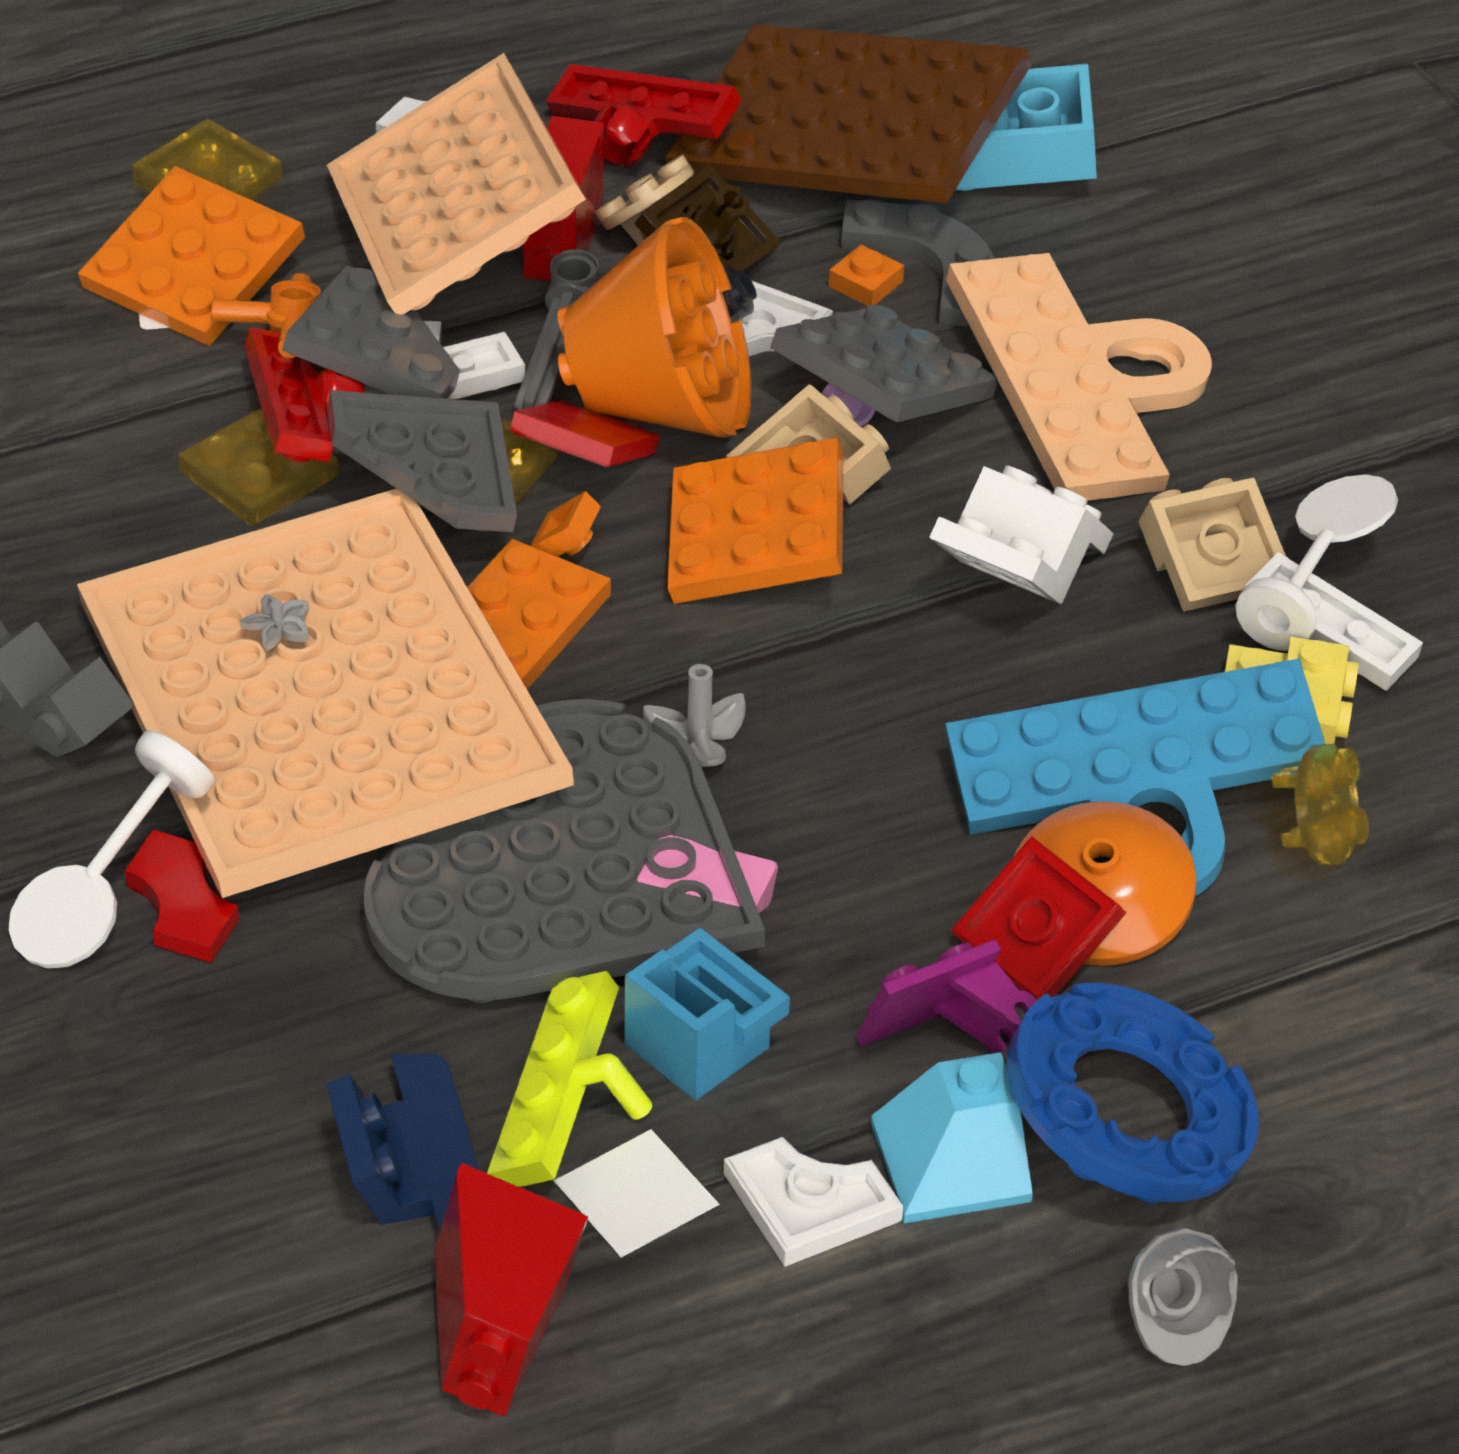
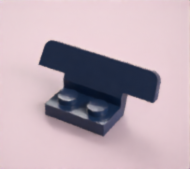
(407, 1150)

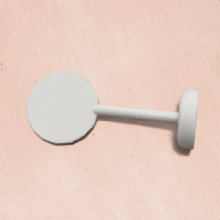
(1338, 511)
(72, 907)

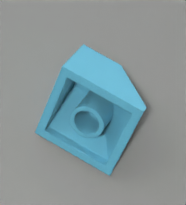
(955, 1141)

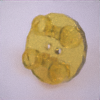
(1325, 804)

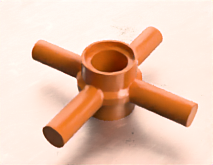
(287, 305)

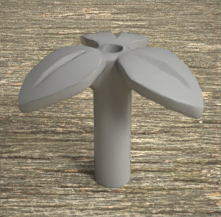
(704, 720)

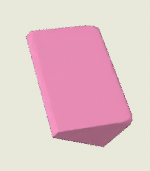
(710, 870)

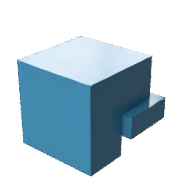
(699, 1013)

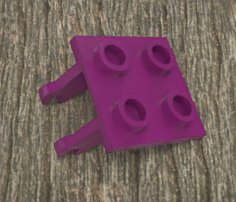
(960, 986)

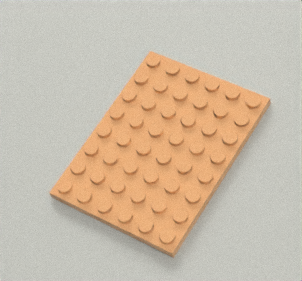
(333, 742)

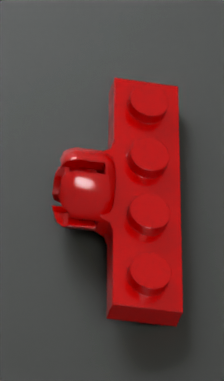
(641, 107)
(294, 398)

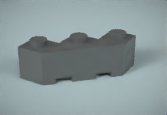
(48, 699)

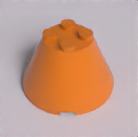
(659, 338)

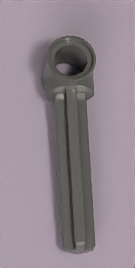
(570, 277)

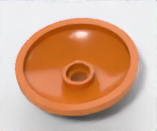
(1147, 872)

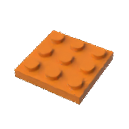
(188, 248)
(756, 520)

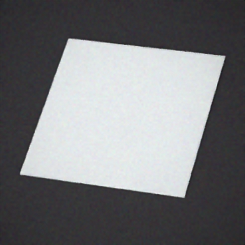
(636, 1193)

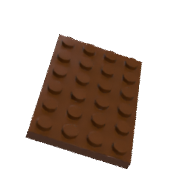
(857, 112)

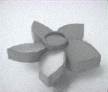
(279, 621)

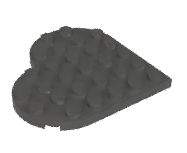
(552, 881)

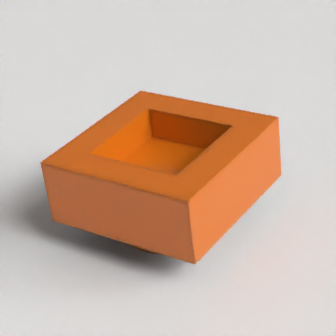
(866, 275)
(567, 526)

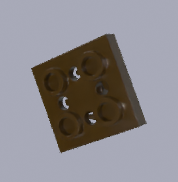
(720, 214)

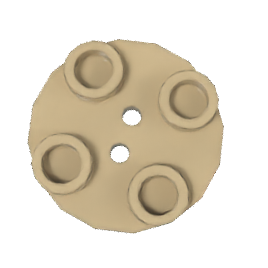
(643, 195)

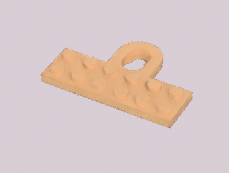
(1060, 378)

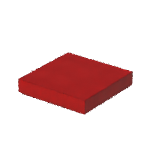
(584, 433)
(1042, 919)

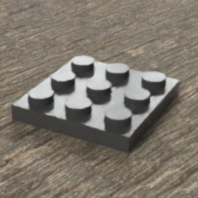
(885, 363)

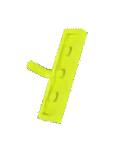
(555, 1079)

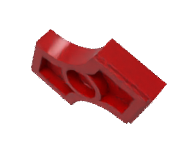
(190, 913)

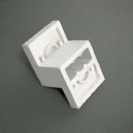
(1024, 532)

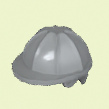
(1182, 1295)

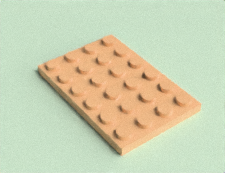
(454, 185)

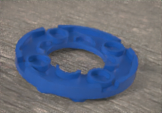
(1119, 1018)

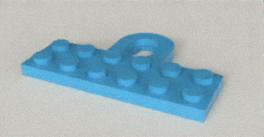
(1136, 749)

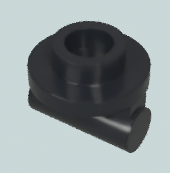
(741, 296)

